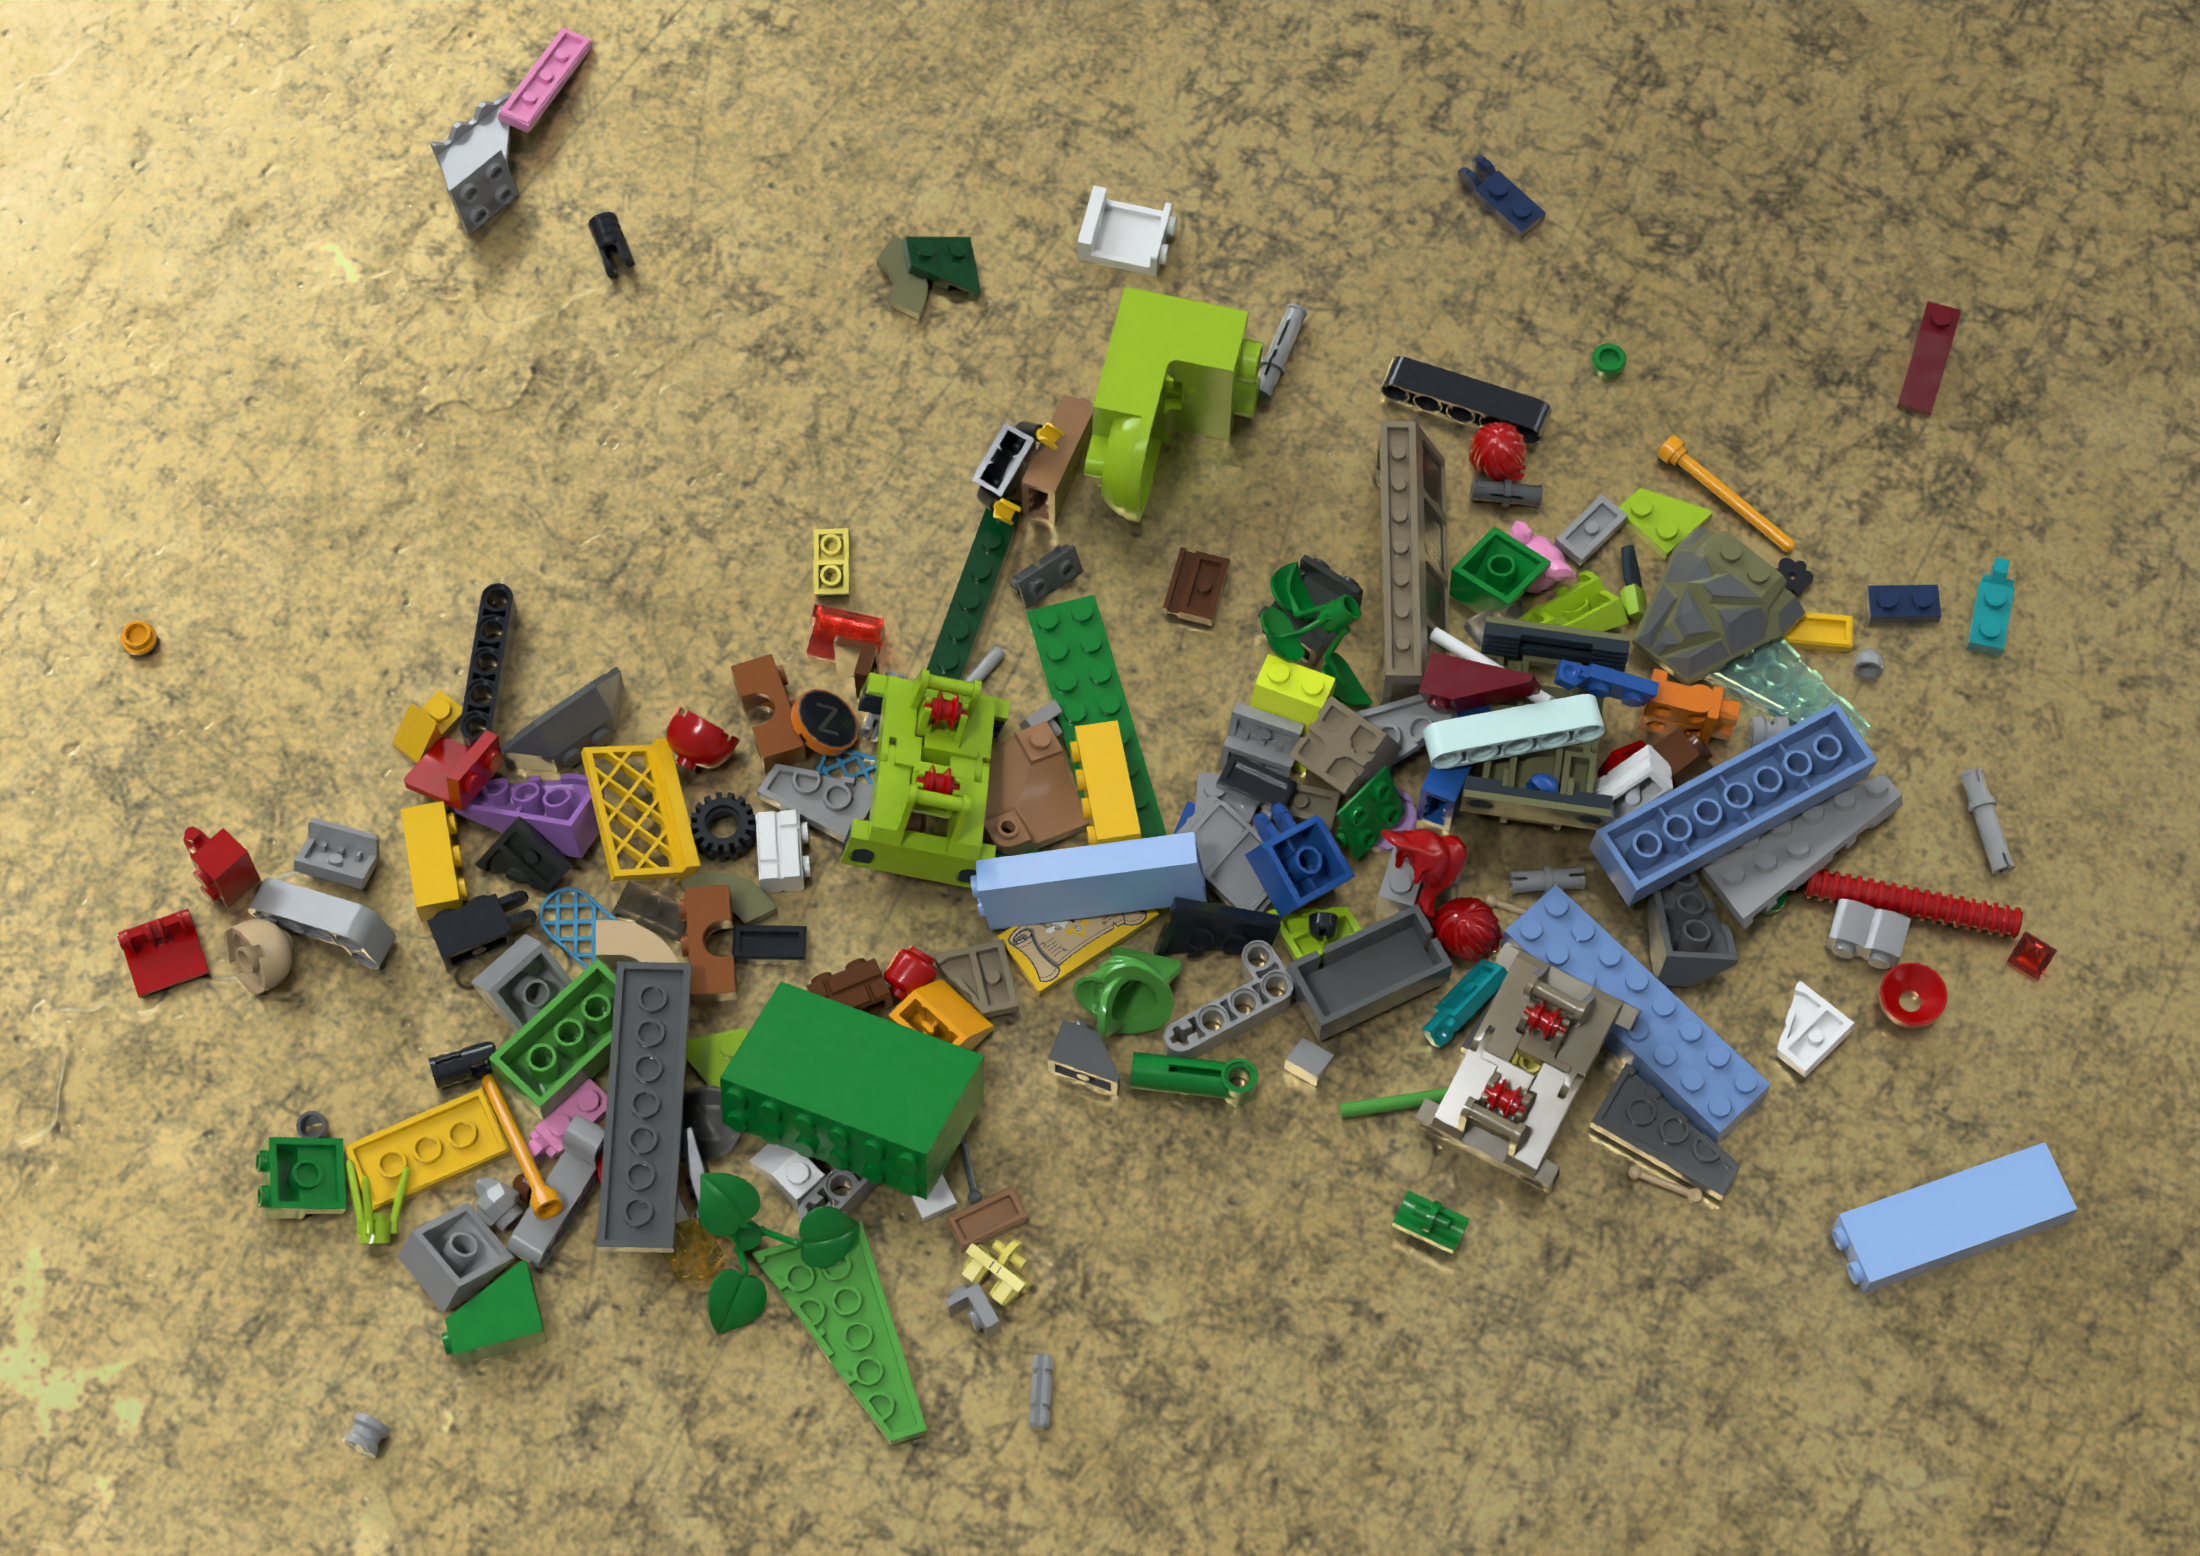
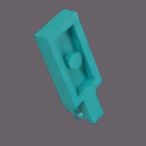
(1991, 610)
(1463, 1001)

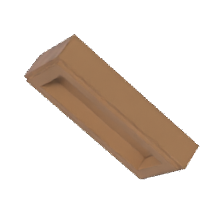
(987, 1219)

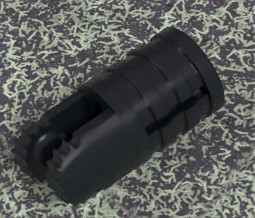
(610, 241)
(462, 1064)

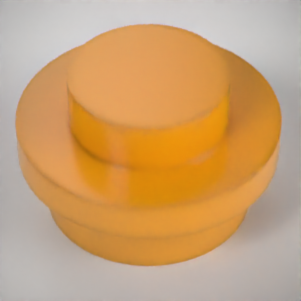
(138, 638)

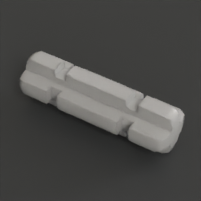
(1041, 1391)

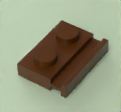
(1196, 586)

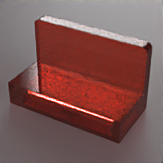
(834, 622)

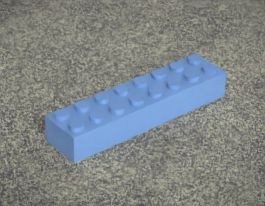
(1732, 803)
(1669, 1041)

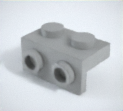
(338, 854)

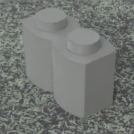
(1867, 933)

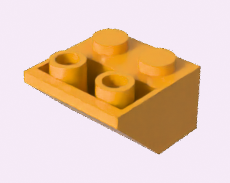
(942, 1014)

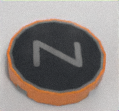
(824, 722)

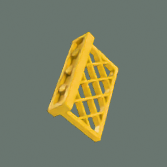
(669, 813)

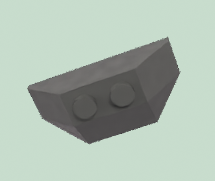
(561, 733)

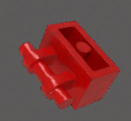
(220, 865)

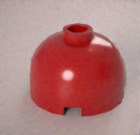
(698, 741)

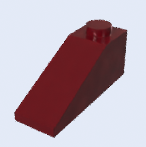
(1928, 358)
(1469, 684)

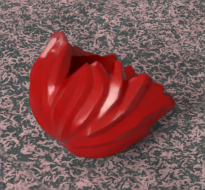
(1498, 451)
(1467, 929)

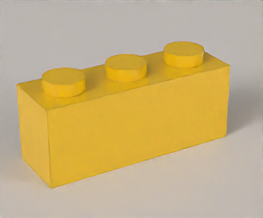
(433, 859)

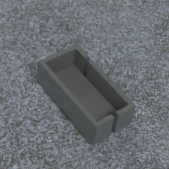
(1369, 972)

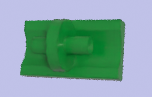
(1430, 1222)

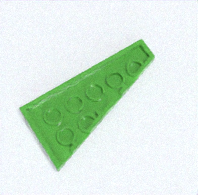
(853, 1328)

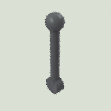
(974, 1195)

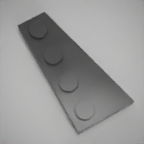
(1653, 1129)

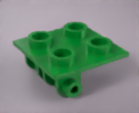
(1368, 813)

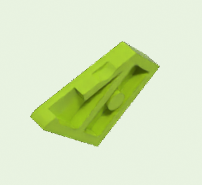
(1662, 519)
(1296, 935)
(713, 1053)

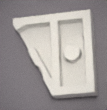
(1811, 1031)

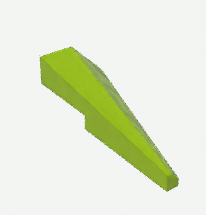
(1581, 606)

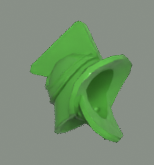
(1129, 992)

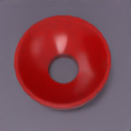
(1917, 981)

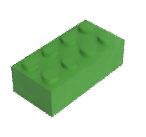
(561, 1043)

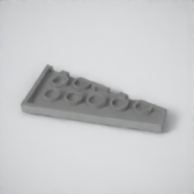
(1797, 849)

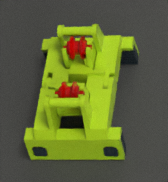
(937, 780)

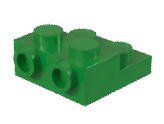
(301, 1177)

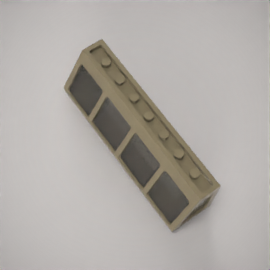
(1412, 554)

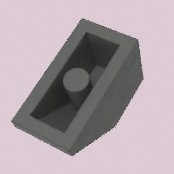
(1083, 1057)

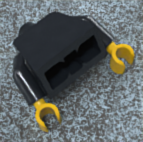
(1007, 463)

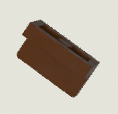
(856, 660)

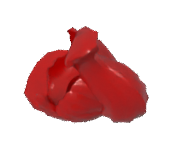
(1433, 858)

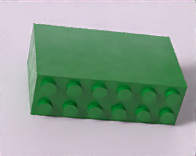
(852, 1090)

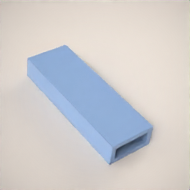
(1088, 881)
(1953, 1218)

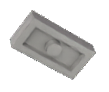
(1590, 530)

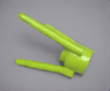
(373, 1226)

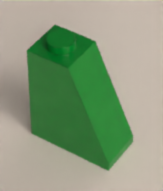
(496, 1319)

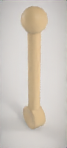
(1492, 901)
(1693, 1195)

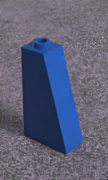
(1443, 788)

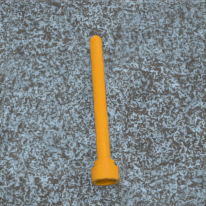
(1674, 452)
(544, 1200)

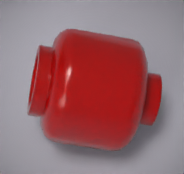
(909, 971)

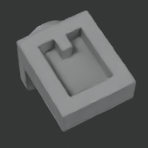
(980, 1312)

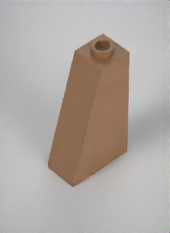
(1052, 471)

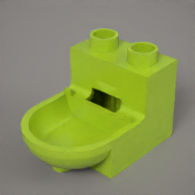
(1166, 370)

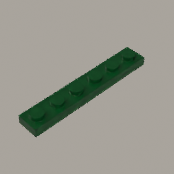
(973, 595)

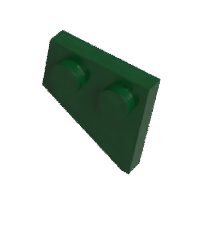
(943, 261)

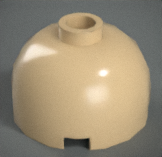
(260, 952)

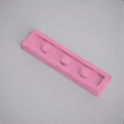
(545, 80)

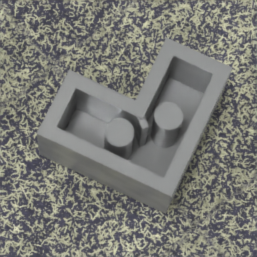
(1400, 892)

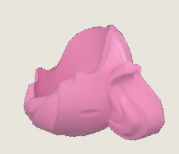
(1557, 571)

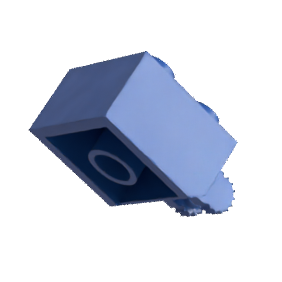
(1298, 862)

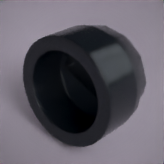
(1323, 924)

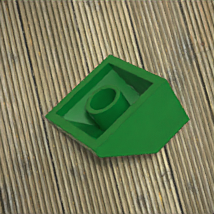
(1495, 572)

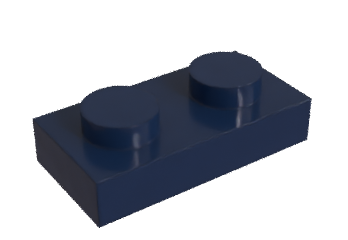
(1903, 604)

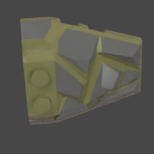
(1714, 607)

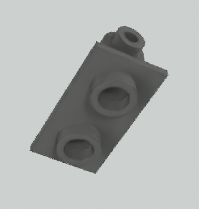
(1054, 571)

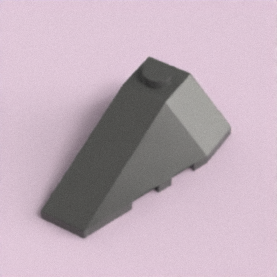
(1687, 935)

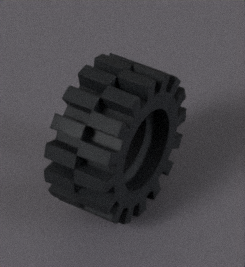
(718, 808)

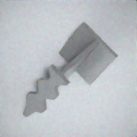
(477, 165)

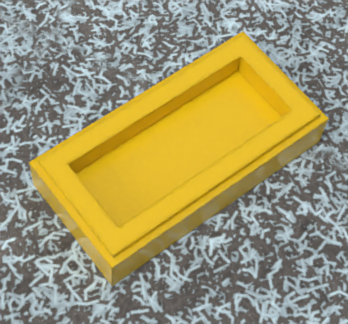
(1822, 633)

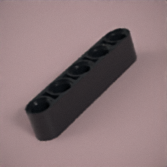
(1463, 398)
(486, 653)

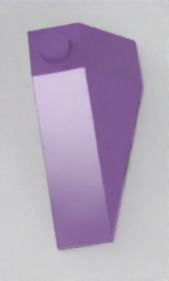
(553, 808)

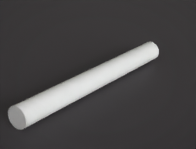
(1466, 652)

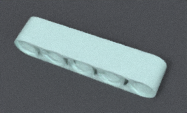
(1513, 731)

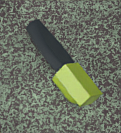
(1632, 595)

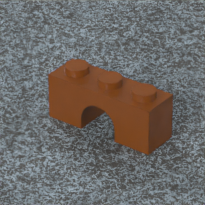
(761, 686)
(707, 911)

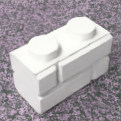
(1635, 782)
(780, 851)

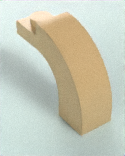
(629, 943)

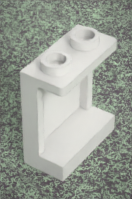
(1125, 234)

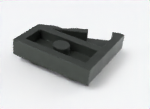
(525, 857)

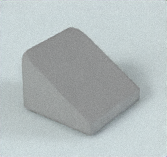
(1308, 1061)

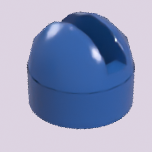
(1543, 781)

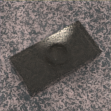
(650, 911)

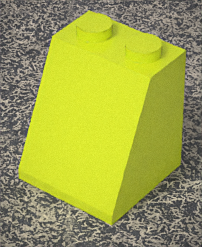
(1291, 693)

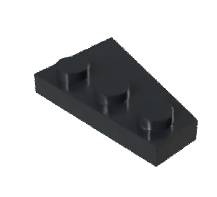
(1207, 926)

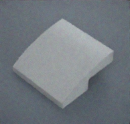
(1261, 739)

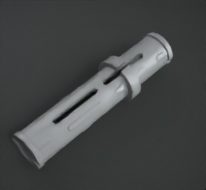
(1273, 364)
(1983, 808)

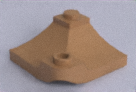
(1030, 794)

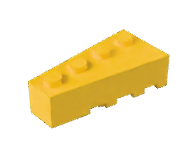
(1105, 784)

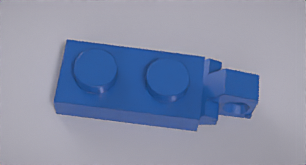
(1606, 682)

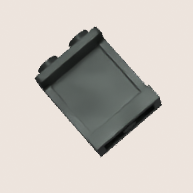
(1323, 587)

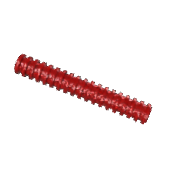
(1917, 903)

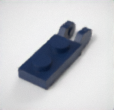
(1502, 197)

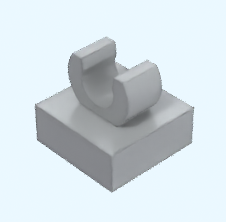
(1044, 714)

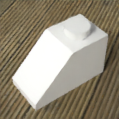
(787, 1172)

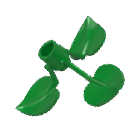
(1334, 617)
(727, 1211)

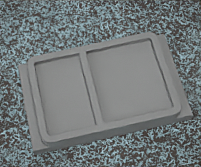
(1222, 844)

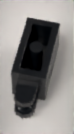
(479, 927)

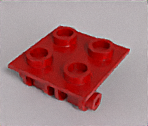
(163, 952)

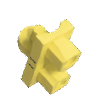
(983, 1261)

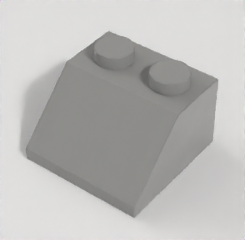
(521, 982)
(454, 1256)

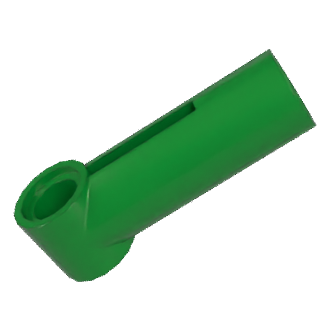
(1194, 1077)

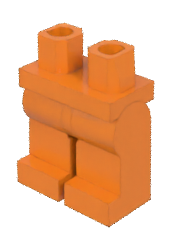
(1690, 708)

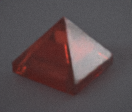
(2032, 955)

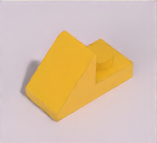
(425, 726)

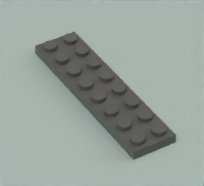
(645, 1107)

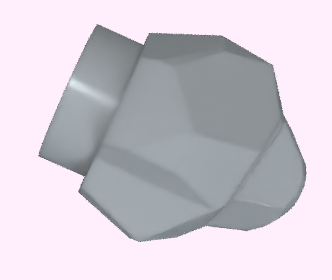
(497, 1202)

